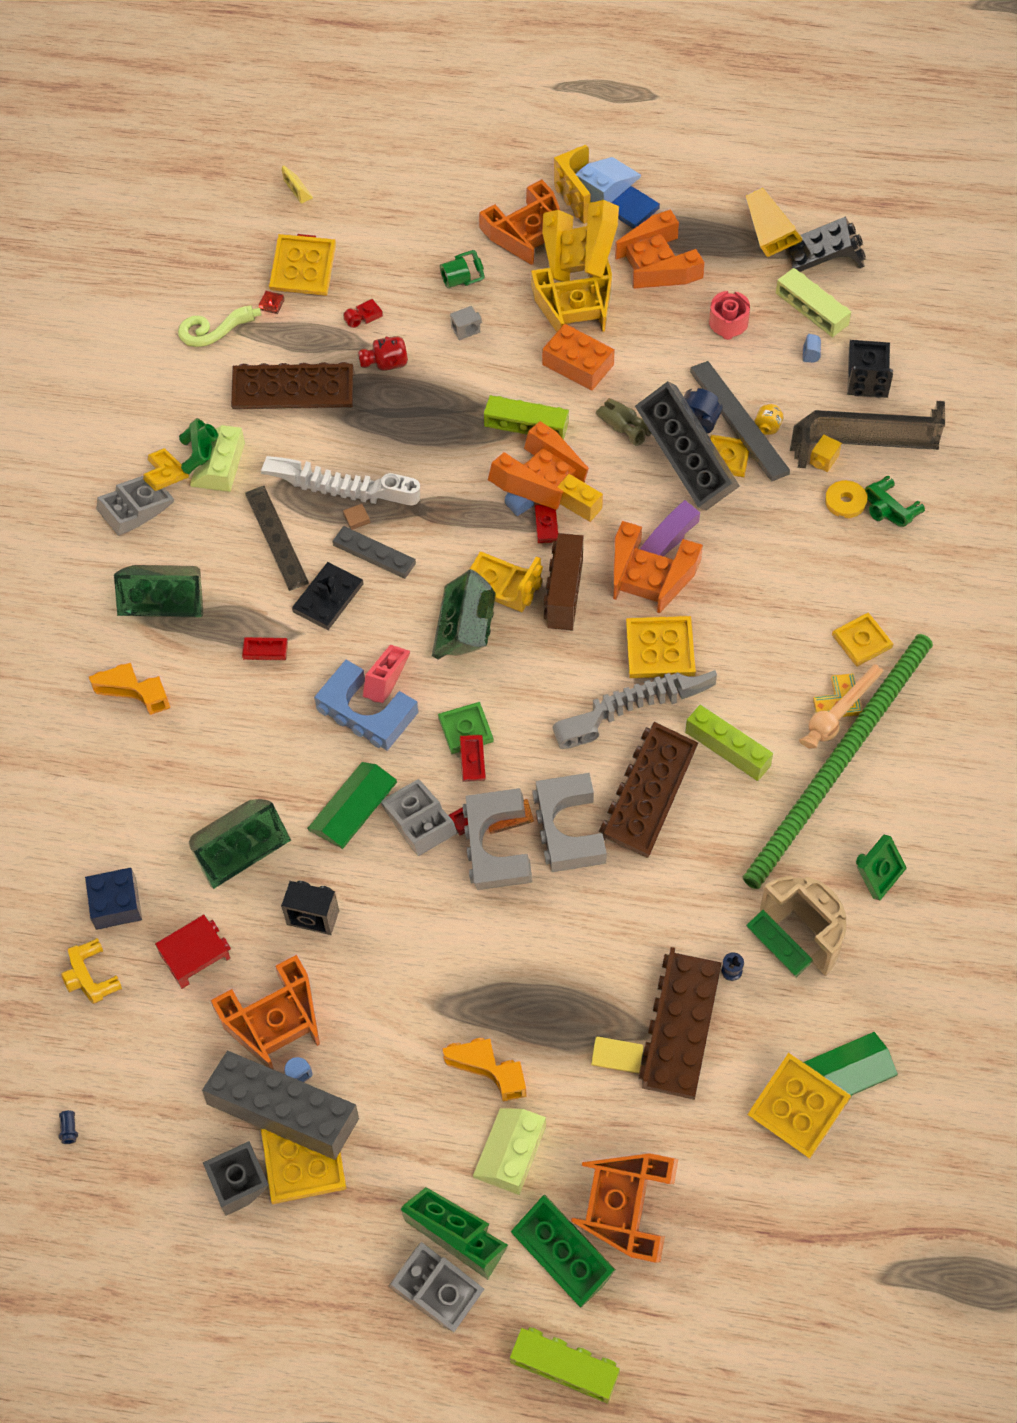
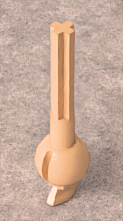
(825, 724)

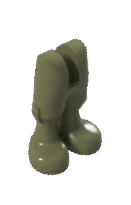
(619, 417)

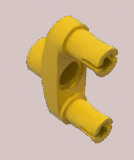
(79, 977)

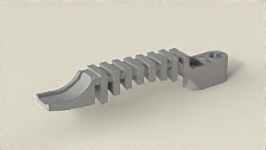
(584, 727)

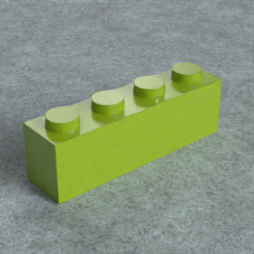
(522, 416)
(729, 742)
(565, 1365)

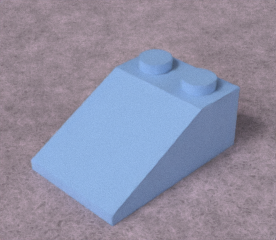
(607, 179)

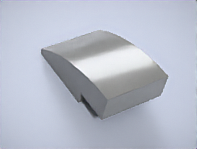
(132, 505)
(419, 817)
(436, 1287)

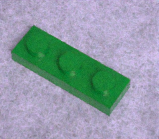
(779, 943)

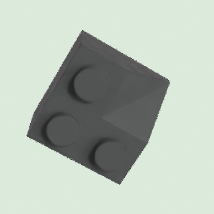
(236, 1177)

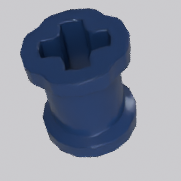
(729, 960)

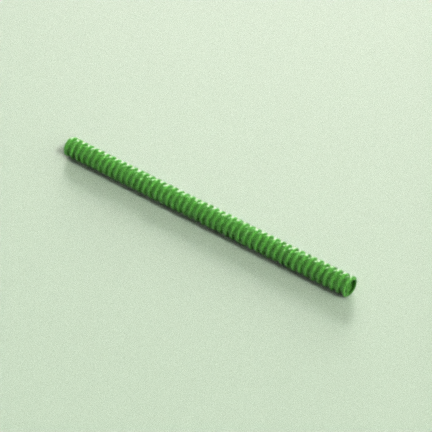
(837, 762)

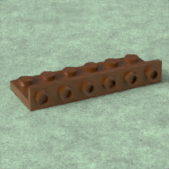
(292, 386)
(648, 789)
(680, 1025)

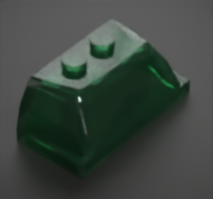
(159, 591)
(464, 616)
(238, 840)

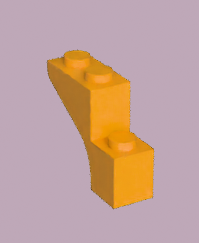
(123, 683)
(479, 1059)

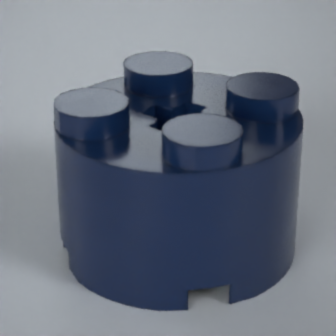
(705, 407)

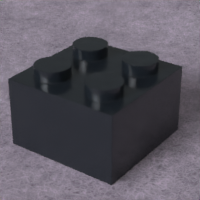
(310, 907)

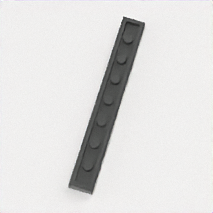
(741, 422)

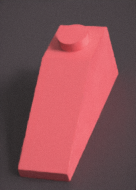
(385, 673)

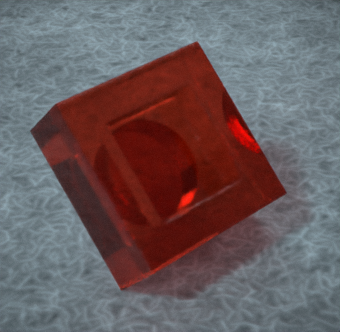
(271, 302)

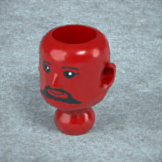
(386, 353)

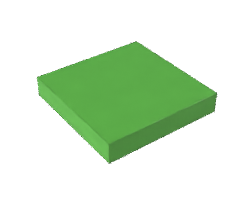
(464, 722)

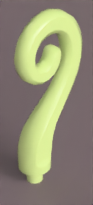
(238, 316)

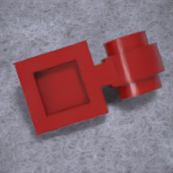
(366, 311)

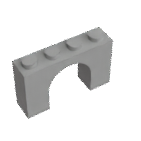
(483, 812)
(563, 850)

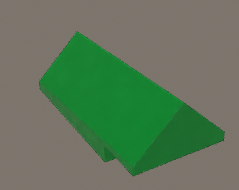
(455, 1230)

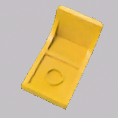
(568, 183)
(511, 583)

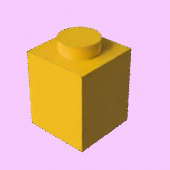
(825, 453)

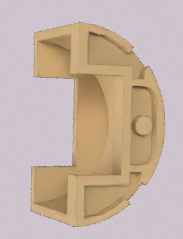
(816, 907)

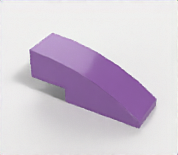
(672, 529)

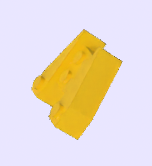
(581, 247)
(572, 299)

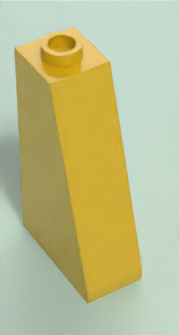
(771, 225)

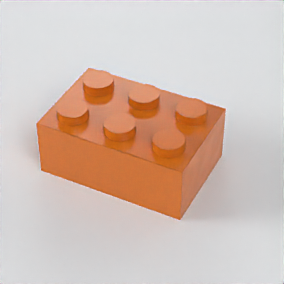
(578, 357)

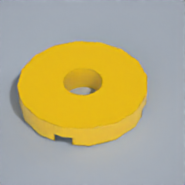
(846, 489)

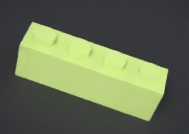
(813, 302)

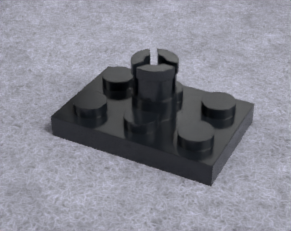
(327, 596)

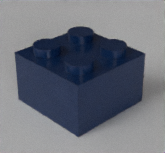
(113, 898)

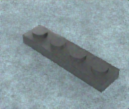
(374, 552)

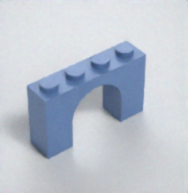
(380, 728)

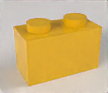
(580, 498)

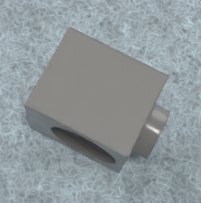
(465, 322)

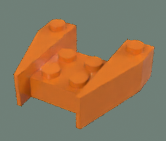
(523, 228)
(653, 258)
(542, 474)
(649, 573)
(273, 1019)
(619, 1199)

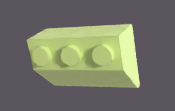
(222, 466)
(510, 1149)

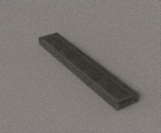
(276, 538)

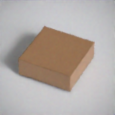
(356, 516)

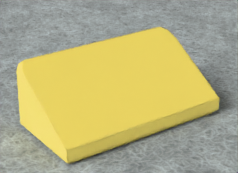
(296, 185)
(617, 1055)

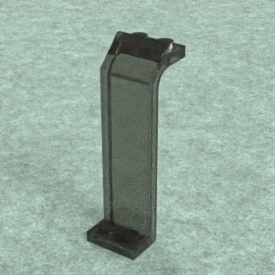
(868, 430)

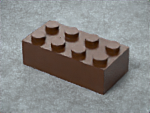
(564, 581)

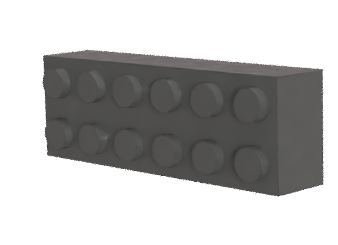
(687, 446)
(281, 1104)

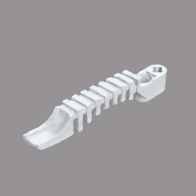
(389, 487)

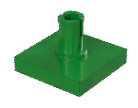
(881, 867)

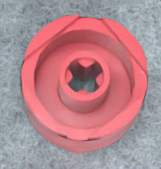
(729, 314)

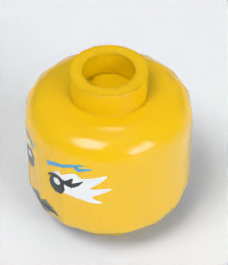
(769, 419)

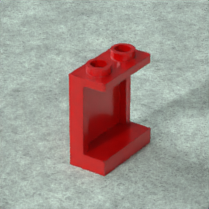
(192, 949)

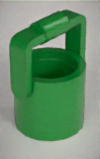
(457, 271)

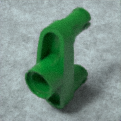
(201, 439)
(887, 507)

